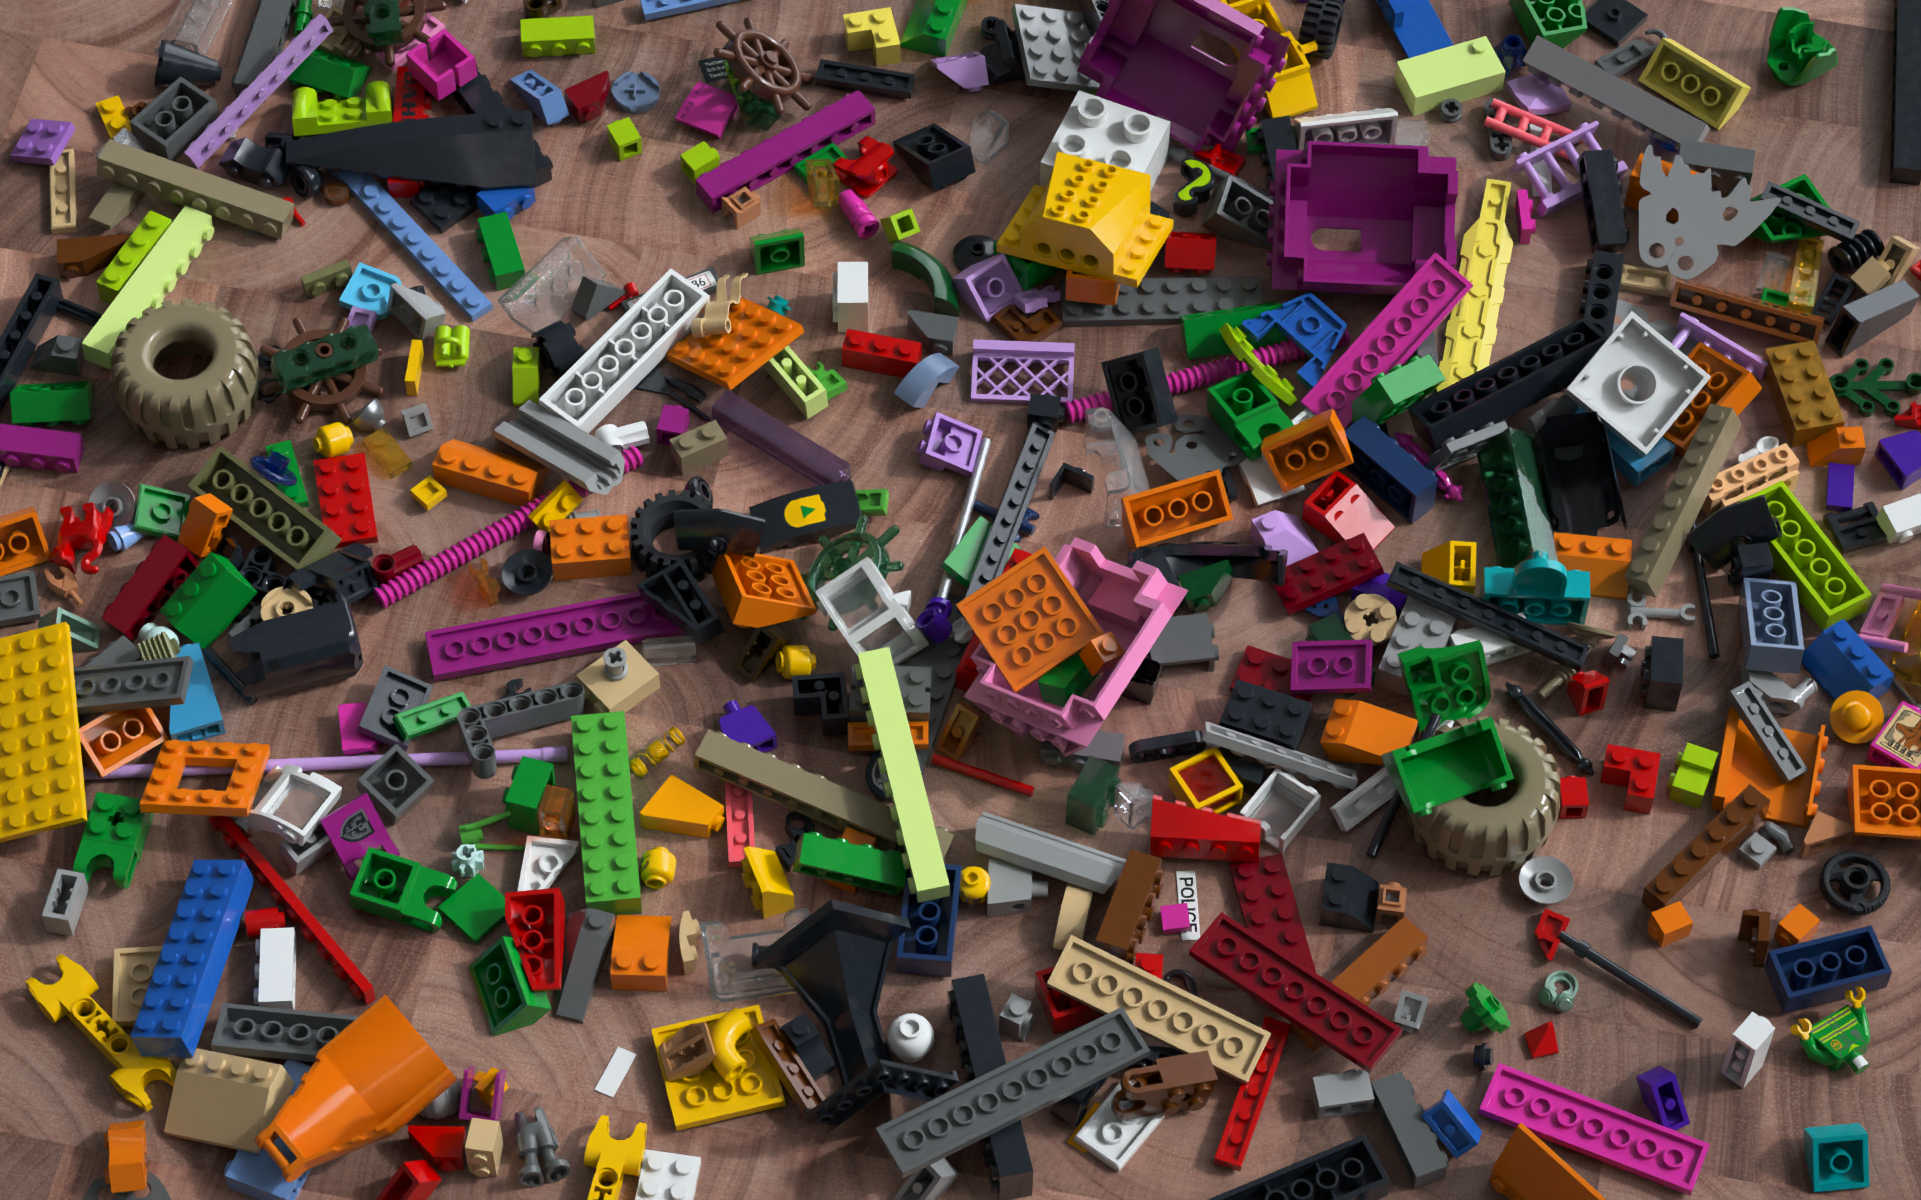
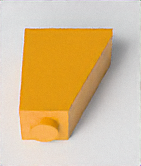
(682, 810)

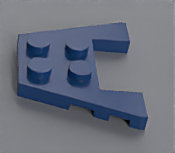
(1307, 325)

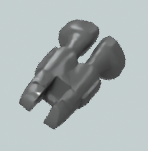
(537, 1139)

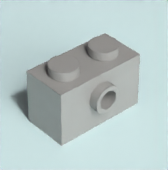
(65, 902)

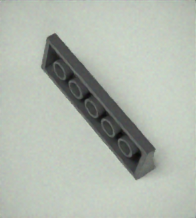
(275, 1031)

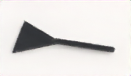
(655, 382)

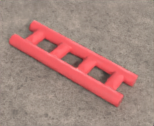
(1525, 118)

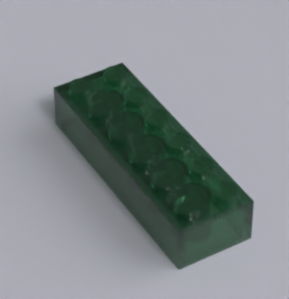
(1515, 498)

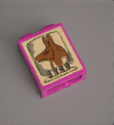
(1899, 740)

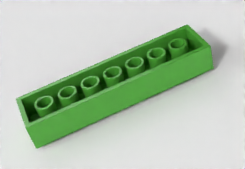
(606, 813)

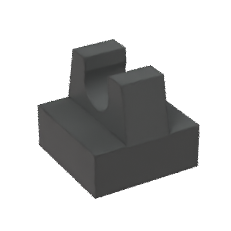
(1619, 653)

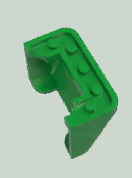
(1448, 766)

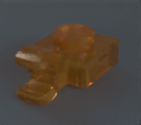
(487, 586)

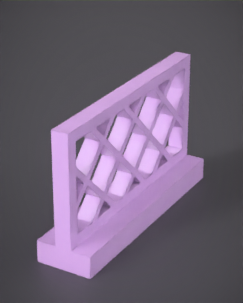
(1021, 352)

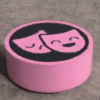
(542, 541)

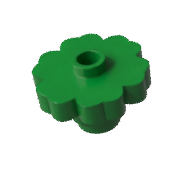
(1483, 1011)

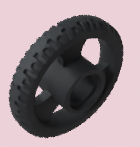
(1854, 893)

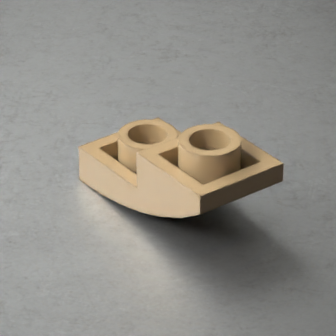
(688, 941)

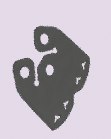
(1210, 454)

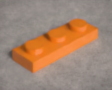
(861, 740)

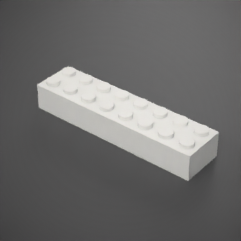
(626, 352)

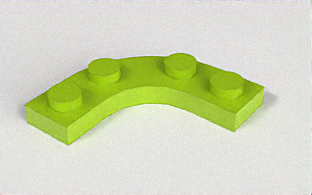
(1266, 374)

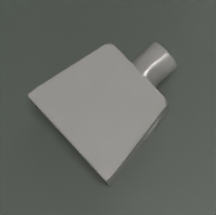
(1011, 888)

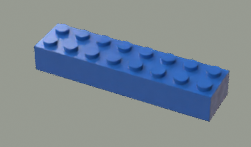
(192, 958)

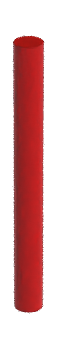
(983, 775)

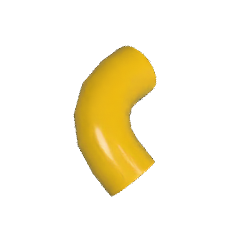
(724, 1037)

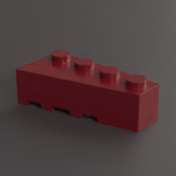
(149, 587)

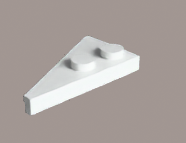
(544, 861)

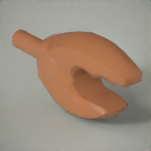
(65, 587)

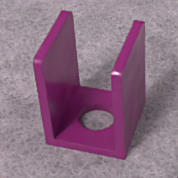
(465, 1112)

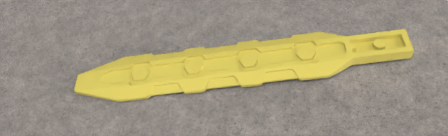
(1484, 262)

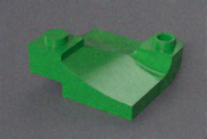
(1446, 681)

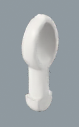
(1762, 445)

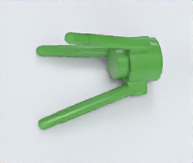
(473, 833)

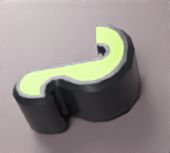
(1197, 190)

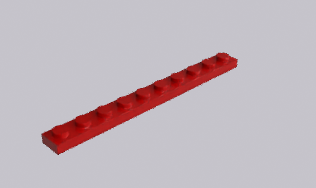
(295, 909)

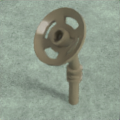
(1590, 636)

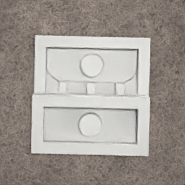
(1263, 483)

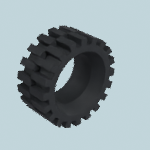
(658, 517)

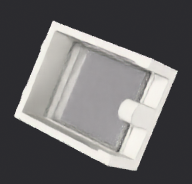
(1282, 807)

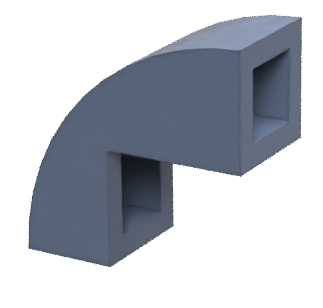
(924, 378)

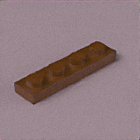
(787, 1065)

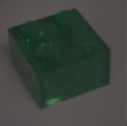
(1092, 796)

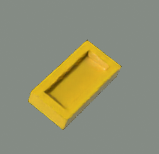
(414, 367)

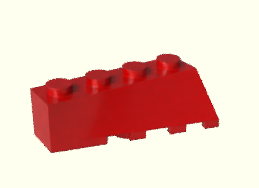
(1202, 834)

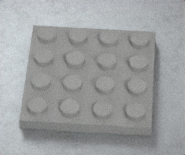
(1052, 46)

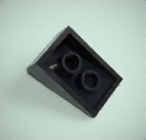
(936, 156)

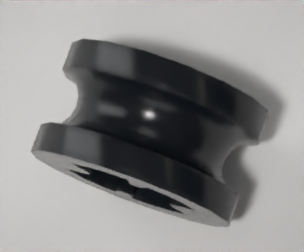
(988, 22)

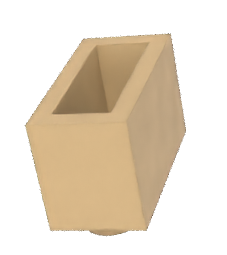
(484, 1147)

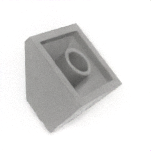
(415, 310)

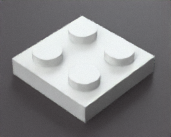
(668, 1176)

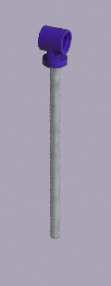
(933, 619)

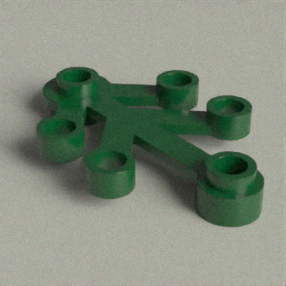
(1872, 387)

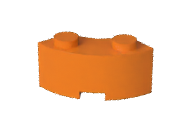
(126, 1156)

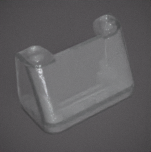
(1114, 442)
(730, 961)

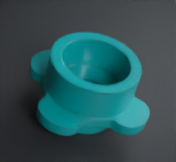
(778, 304)

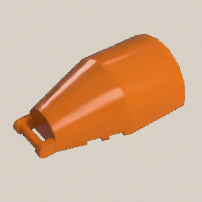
(357, 1091)

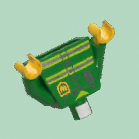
(1838, 1037)

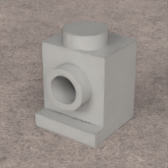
(1017, 1017)

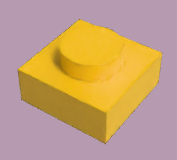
(428, 493)

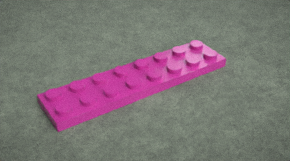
(1390, 337)
(1594, 1129)

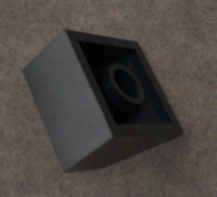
(1348, 898)

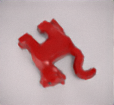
(83, 534)

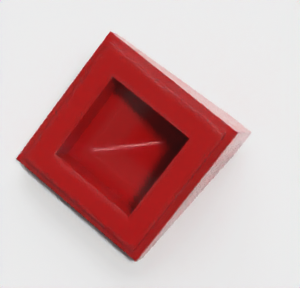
(1542, 1040)

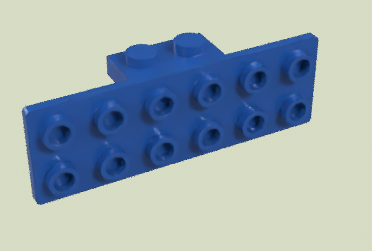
(1415, 26)

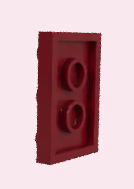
(1267, 671)

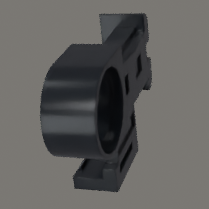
(794, 835)

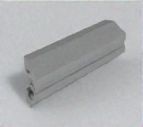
(563, 448)
(1047, 853)

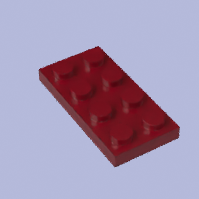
(1328, 573)

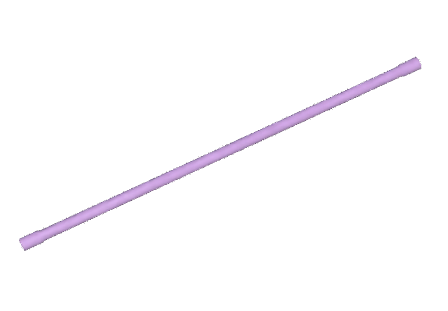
(545, 754)

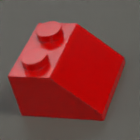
(1190, 251)

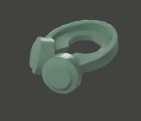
(1564, 1001)

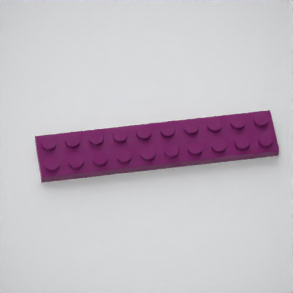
(544, 635)

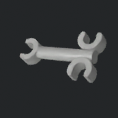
(1640, 613)

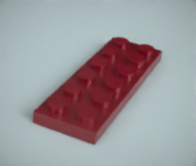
(1270, 905)

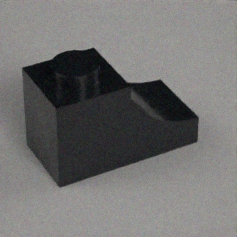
(809, 1046)

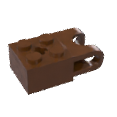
(1166, 1086)

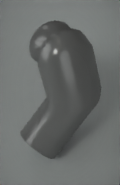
(1779, 834)

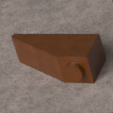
(87, 254)

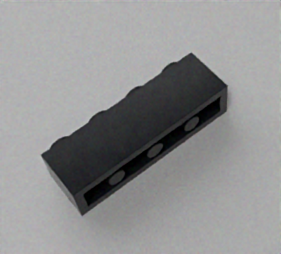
(1603, 200)

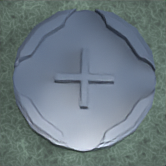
(635, 92)

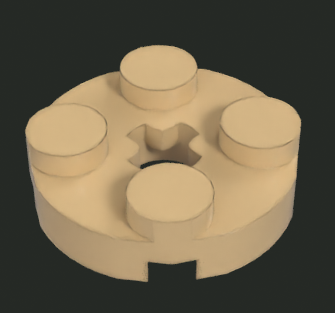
(284, 598)
(1364, 606)

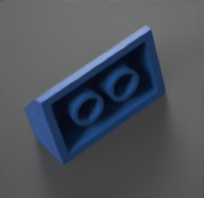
(1845, 663)

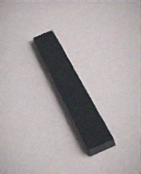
(1488, 616)

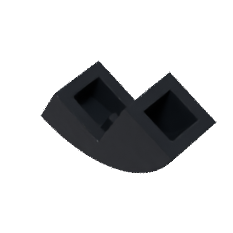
(1248, 774)

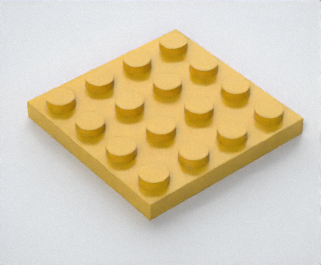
(707, 1095)

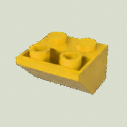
(1453, 564)
(767, 881)

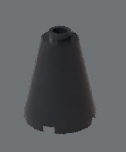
(180, 61)

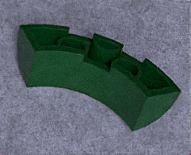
(932, 271)

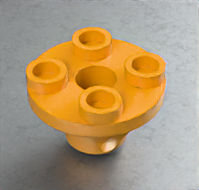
(1856, 717)

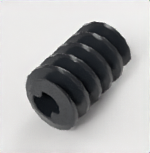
(1850, 257)

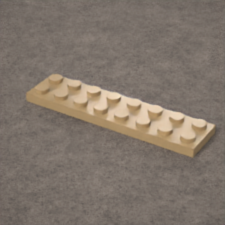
(1158, 1008)

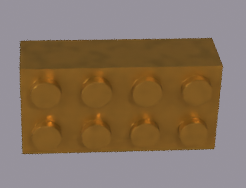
(1801, 392)

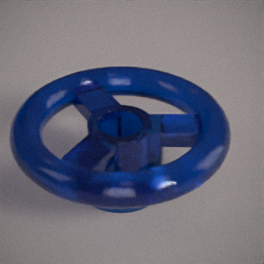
(275, 468)

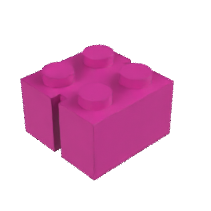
(448, 64)

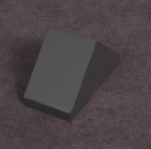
(594, 296)

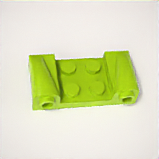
(332, 115)

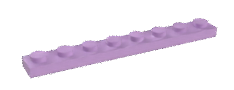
(258, 91)

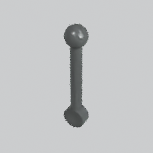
(1903, 692)

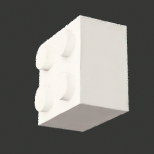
(851, 296)

